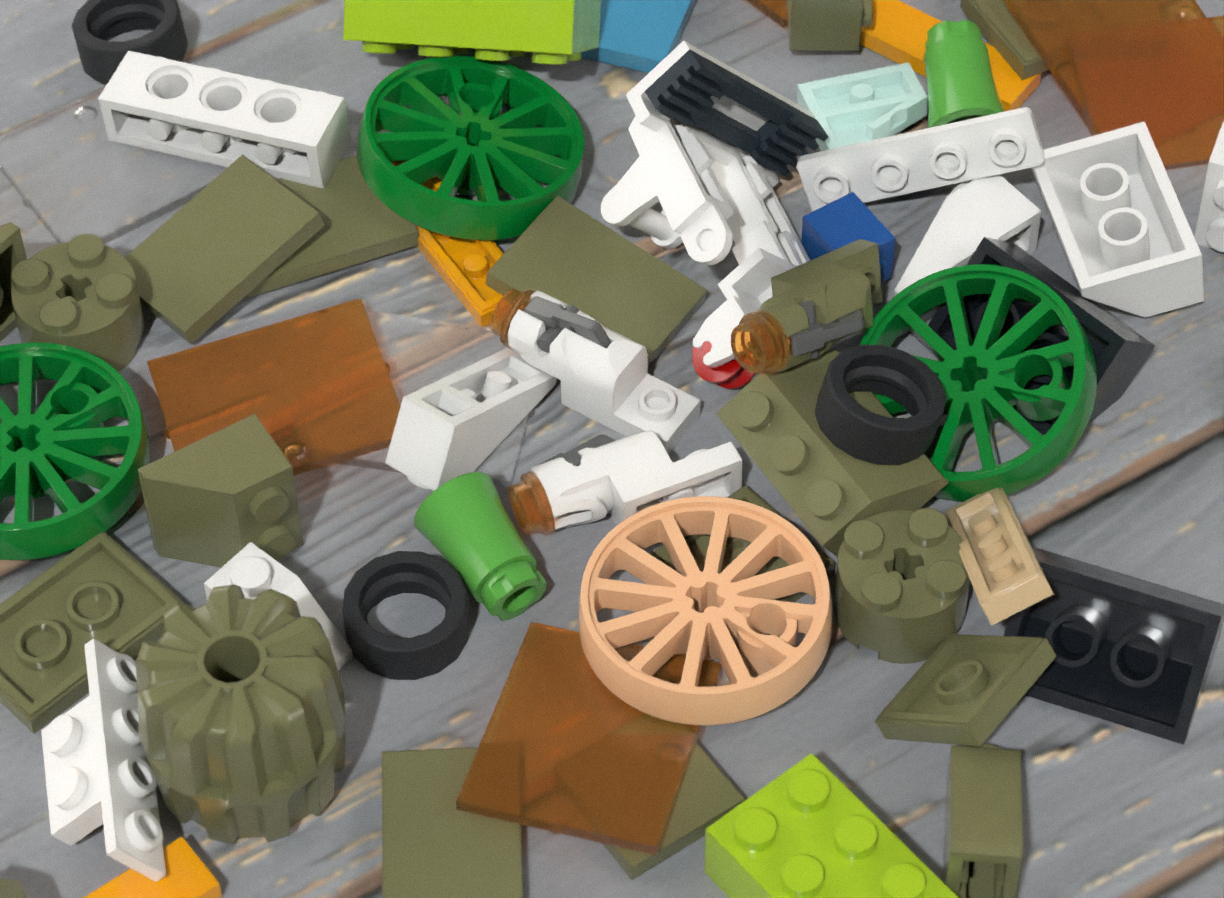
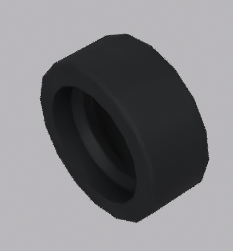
(107, 18)
(871, 435)
(399, 574)

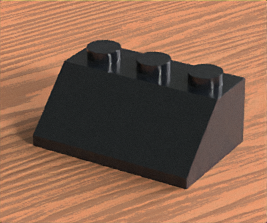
(1115, 346)
(1121, 646)

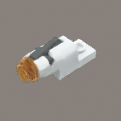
(597, 367)
(618, 481)

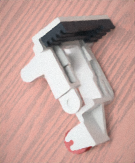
(711, 160)

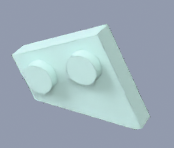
(864, 104)

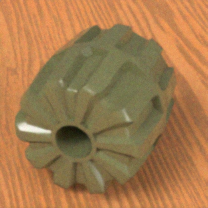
(242, 714)

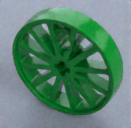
(469, 146)
(990, 374)
(55, 445)

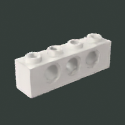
(224, 115)

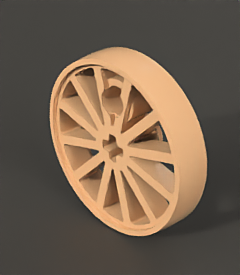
(706, 611)

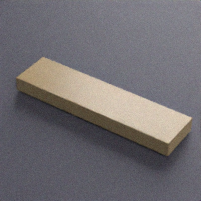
(997, 555)

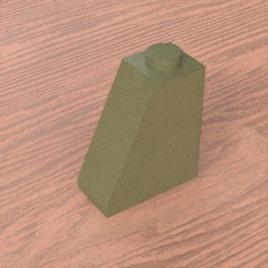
(983, 822)

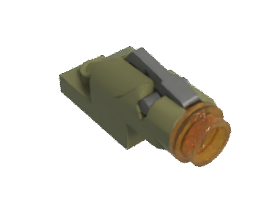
(811, 309)

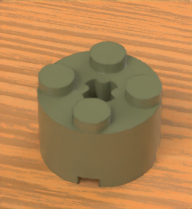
(80, 299)
(901, 584)

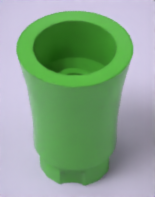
(958, 74)
(481, 544)

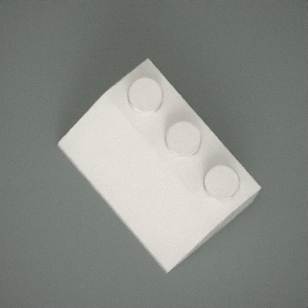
(1121, 222)

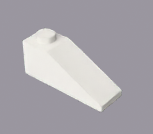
(970, 212)
(464, 417)

